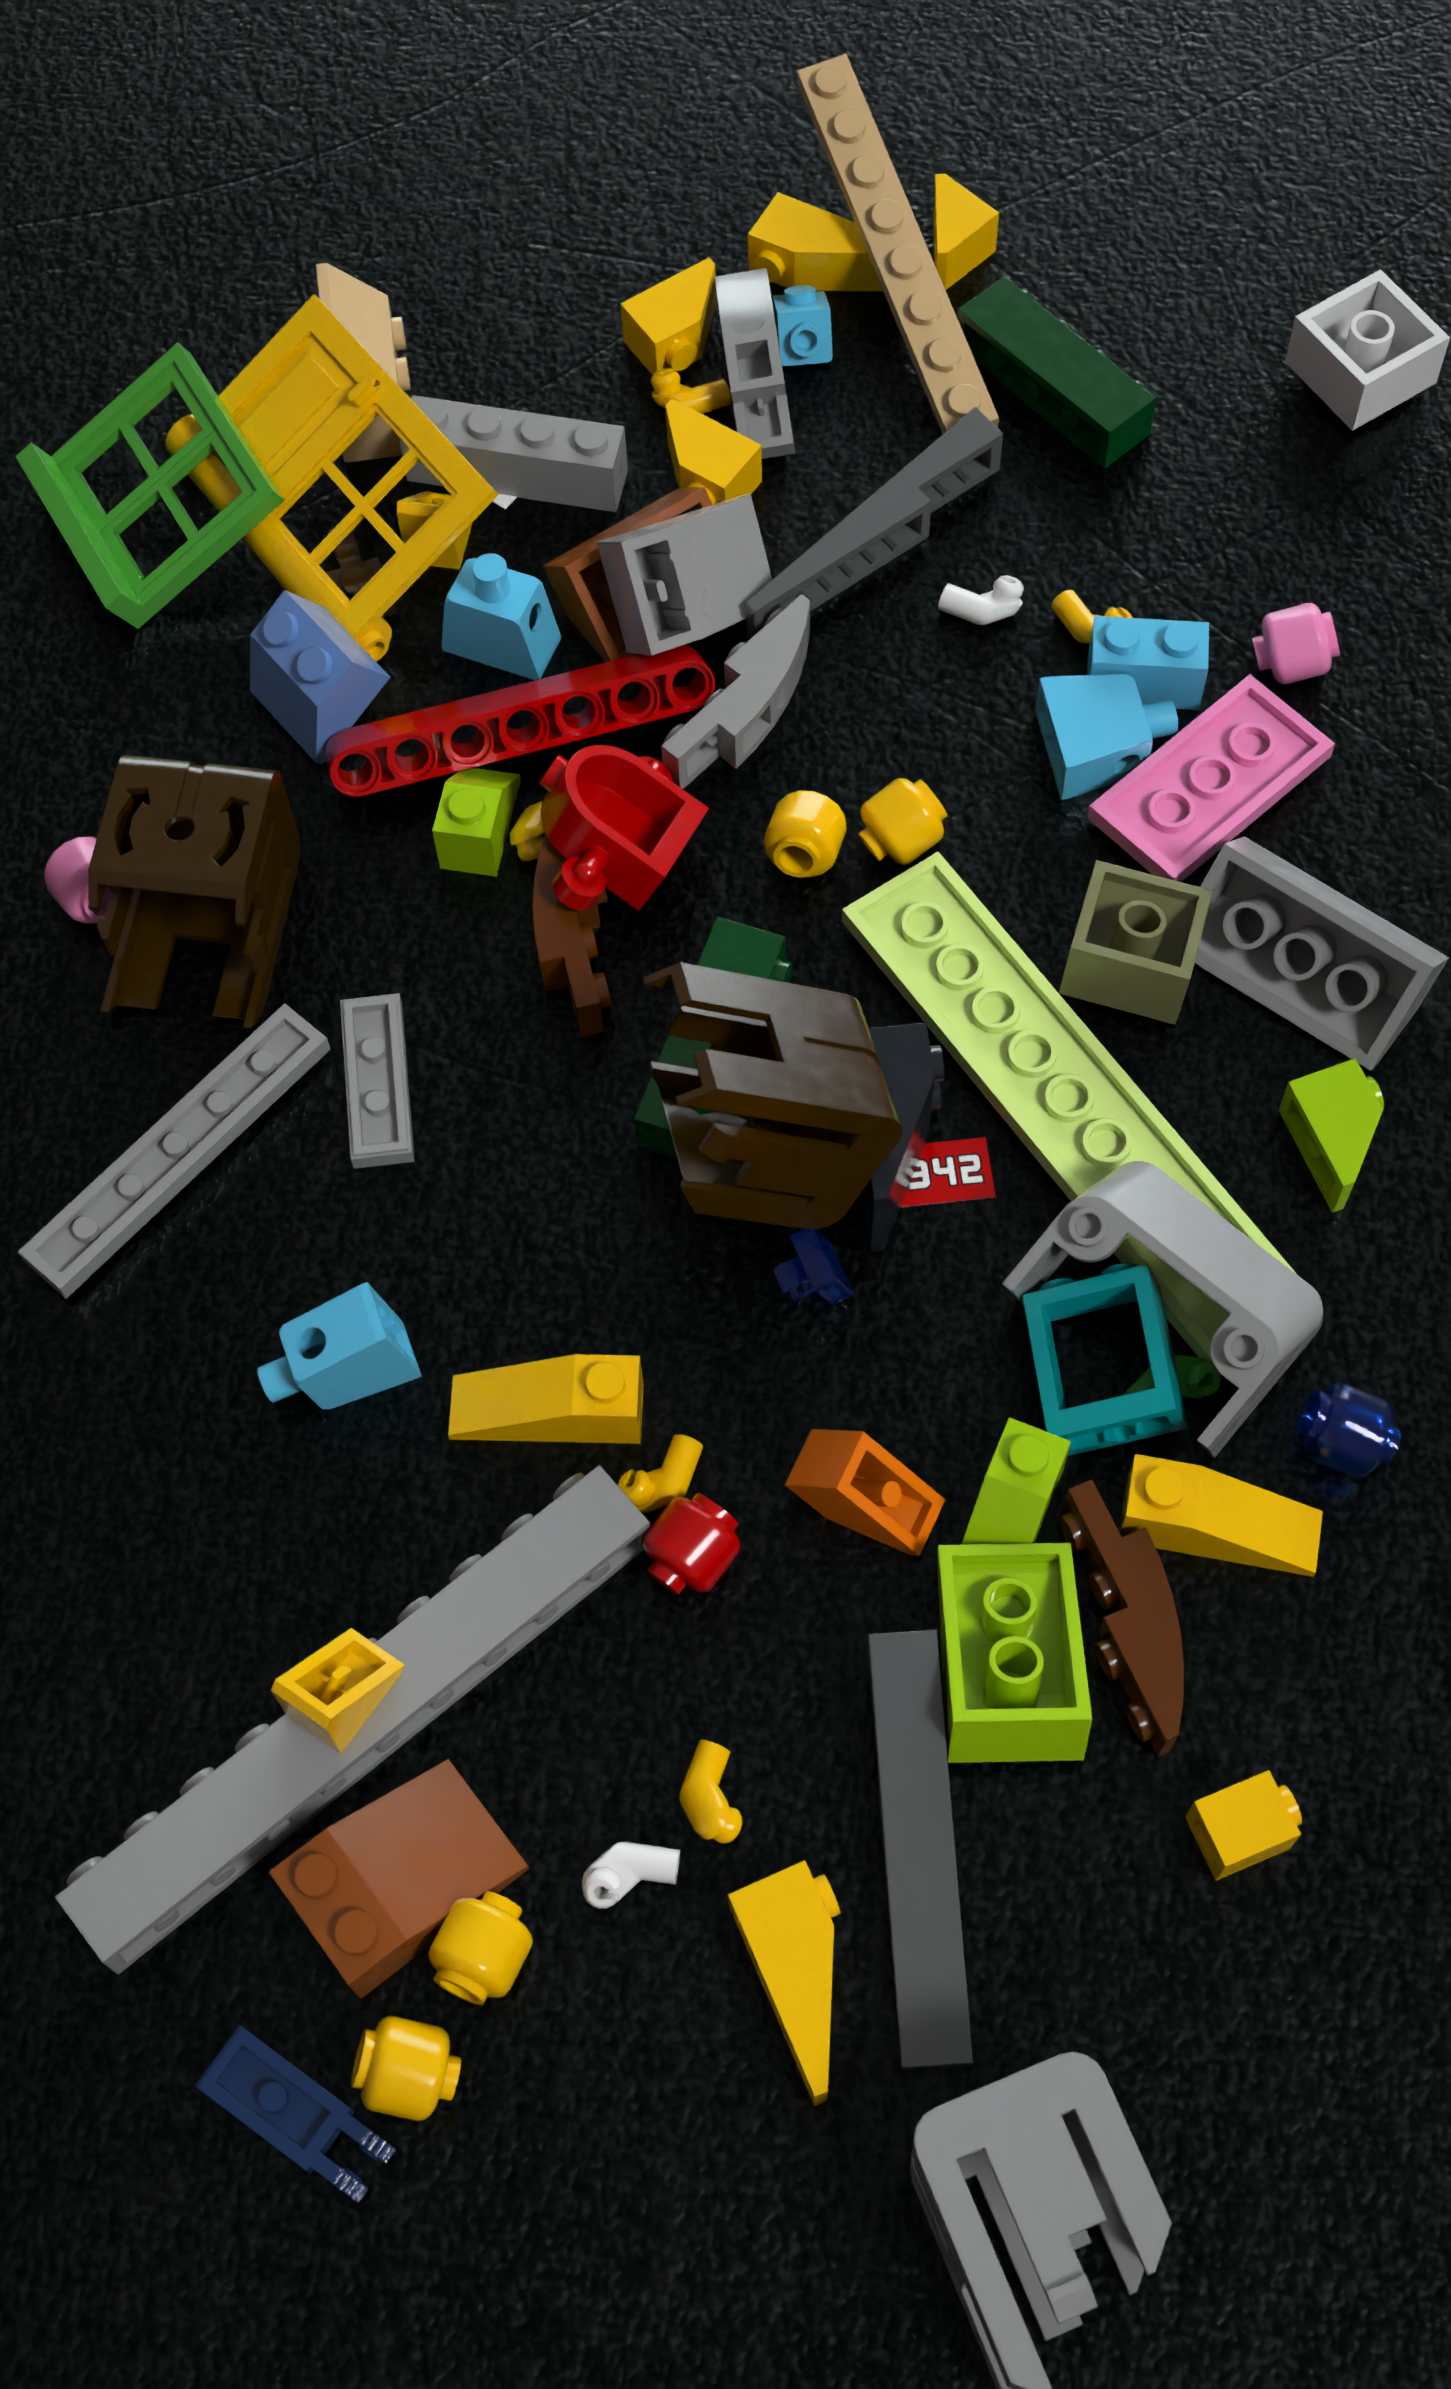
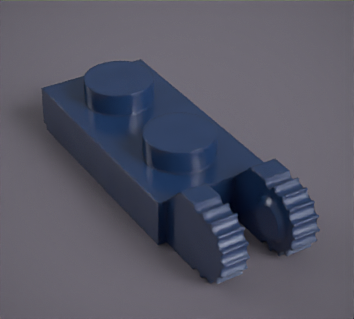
(288, 2109)

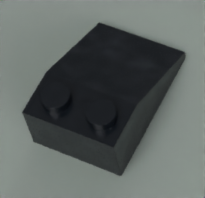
(913, 1078)

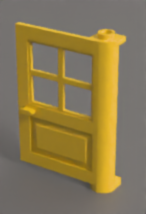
(299, 413)

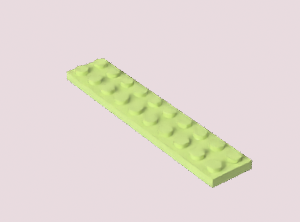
(1035, 1060)

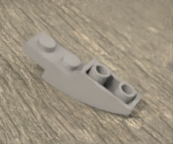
(754, 361)
(756, 692)

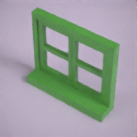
(95, 535)

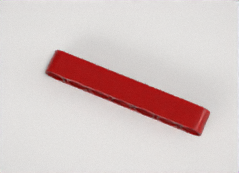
(493, 709)

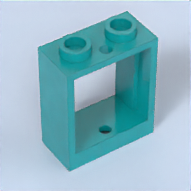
(1121, 1417)

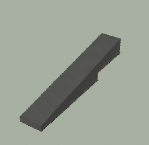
(887, 521)
(919, 1850)

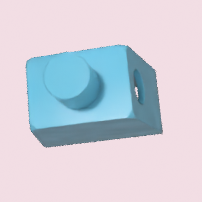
(500, 618)
(1098, 729)
(342, 1351)

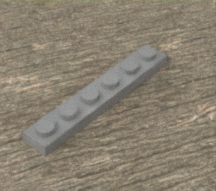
(174, 1151)

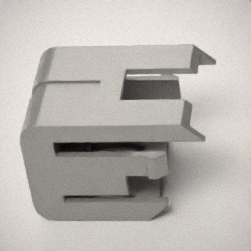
(1050, 2167)

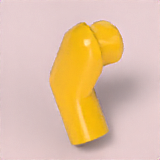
(1077, 616)

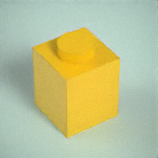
(1244, 1824)

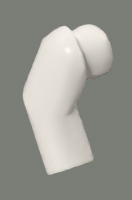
(983, 608)
(624, 1867)

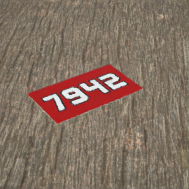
(951, 1173)

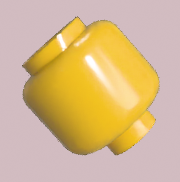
(902, 821)
(805, 834)
(480, 1948)
(405, 2068)

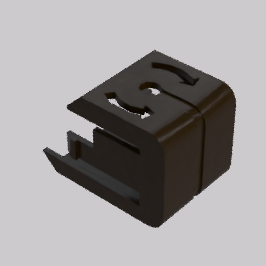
(194, 860)
(803, 1074)

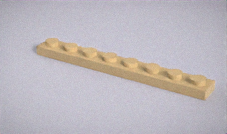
(894, 242)

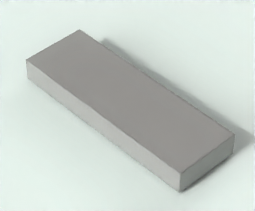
(376, 1081)

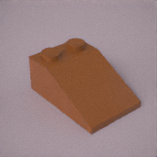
(391, 1872)

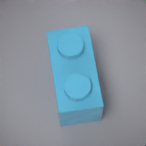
(1161, 656)

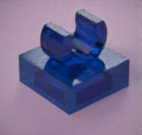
(814, 1269)

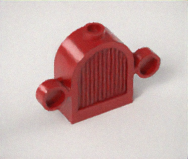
(614, 824)

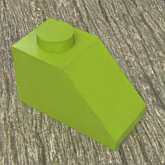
(475, 820)
(1333, 1124)
(1017, 1486)

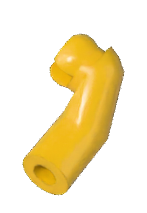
(700, 398)
(528, 833)
(660, 1486)
(703, 1798)

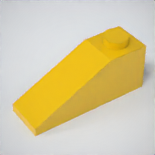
(810, 248)
(551, 1401)
(1219, 1517)
(791, 1946)

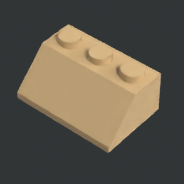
(369, 320)

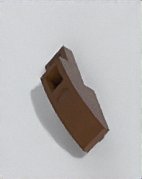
(567, 943)
(1143, 1634)

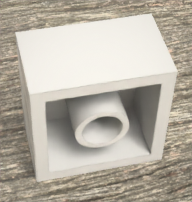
(1366, 349)

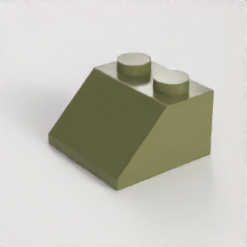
(1136, 942)

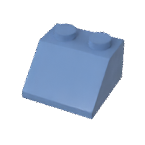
(310, 672)

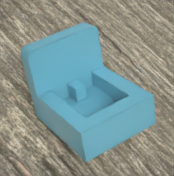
(803, 326)

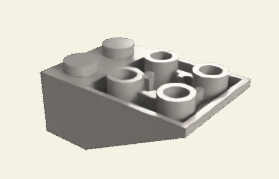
(685, 575)

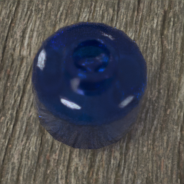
(1348, 1429)

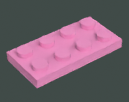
(1210, 781)

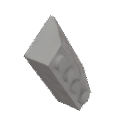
(1312, 952)

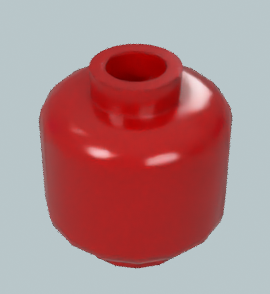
(691, 1544)

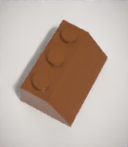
(581, 578)

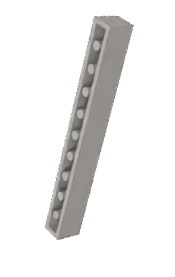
(289, 1775)

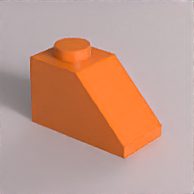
(865, 1489)

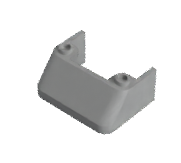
(1267, 1302)

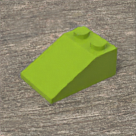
(1012, 1654)

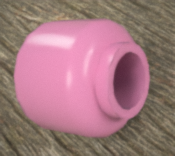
(1296, 643)
(68, 879)

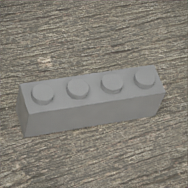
(532, 453)

